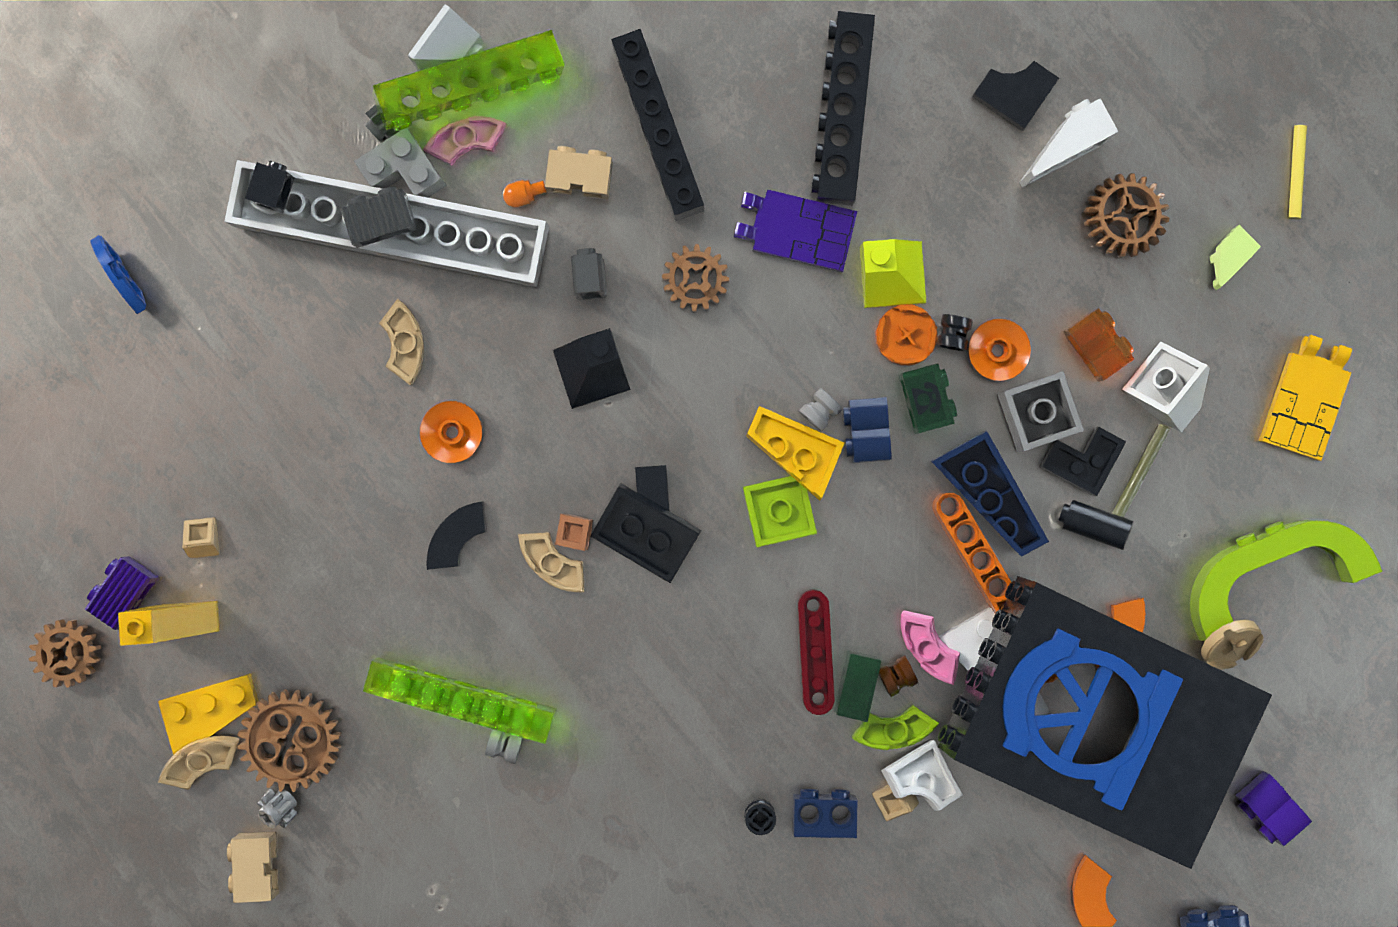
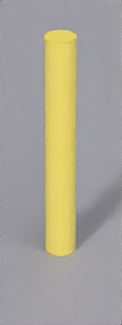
(1297, 172)

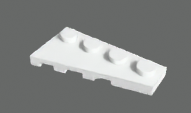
(967, 639)

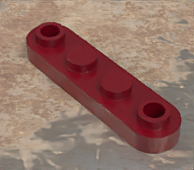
(816, 652)

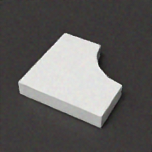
(924, 775)

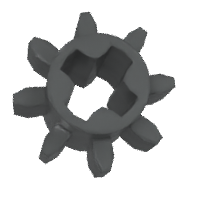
(376, 125)

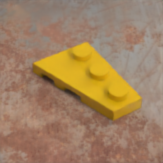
(797, 449)
(206, 710)

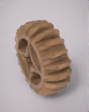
(1126, 226)

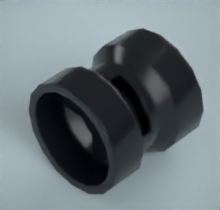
(954, 332)
(760, 810)

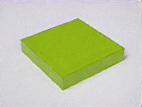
(779, 511)

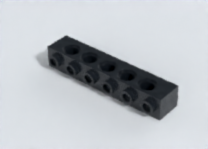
(859, 30)
(657, 125)

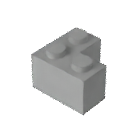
(398, 159)

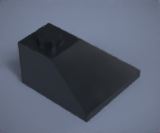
(591, 368)

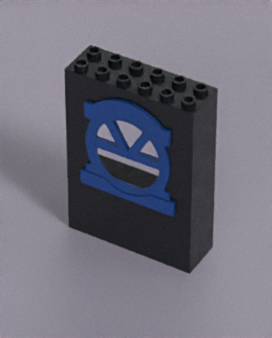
(1178, 754)

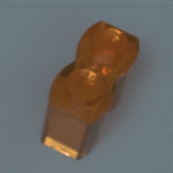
(1099, 344)

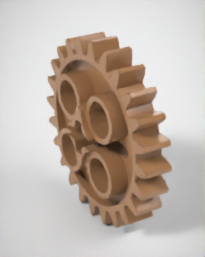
(264, 728)

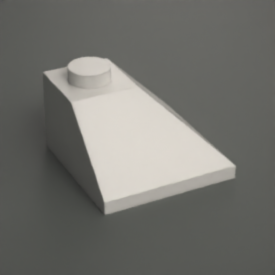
(445, 41)
(1169, 386)

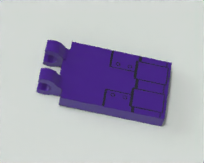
(798, 229)

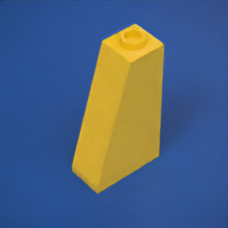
(167, 622)

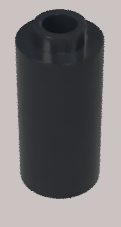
(1096, 524)

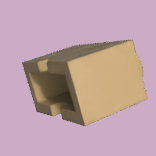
(579, 171)
(252, 868)

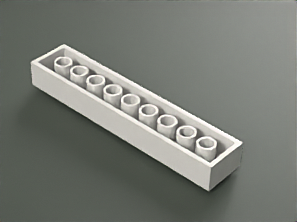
(445, 238)

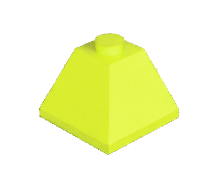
(892, 273)

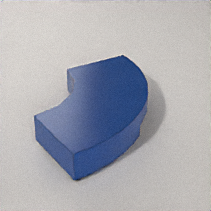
(118, 274)

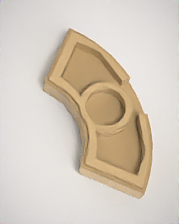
(405, 340)
(550, 563)
(197, 759)

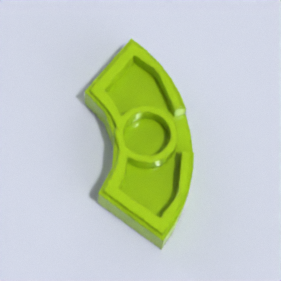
(895, 731)

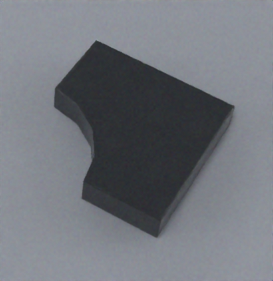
(1016, 94)

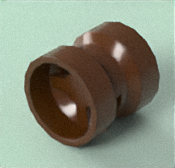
(905, 676)

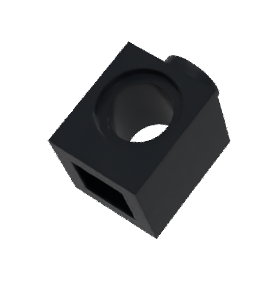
(270, 186)

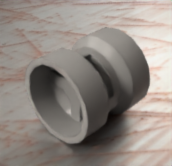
(818, 412)
(497, 744)

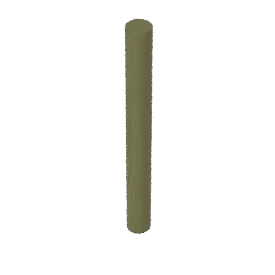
(1141, 470)

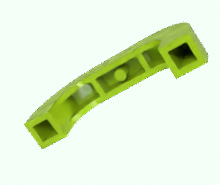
(1211, 588)

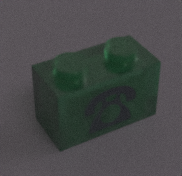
(927, 398)
(857, 686)

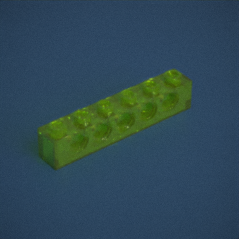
(539, 48)
(460, 700)

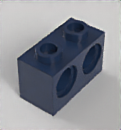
(823, 824)

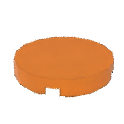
(906, 335)

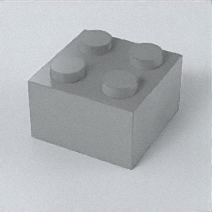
(1040, 412)

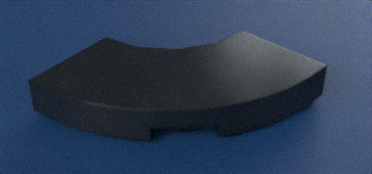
(453, 535)

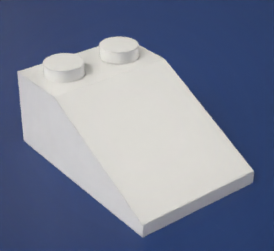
(1082, 132)

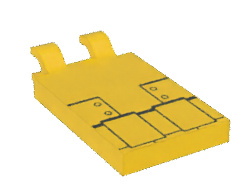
(1307, 400)

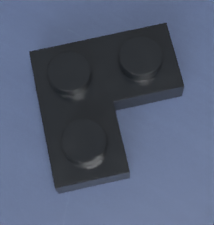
(1085, 469)

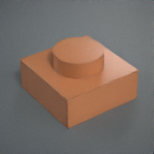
(574, 532)

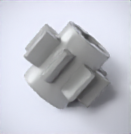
(277, 808)

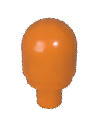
(522, 192)

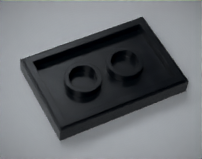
(645, 533)

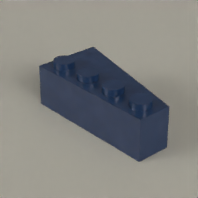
(989, 486)

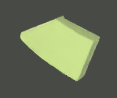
(1232, 255)

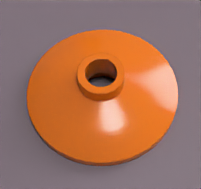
(1013, 343)
(435, 427)

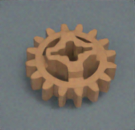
(685, 267)
(51, 656)

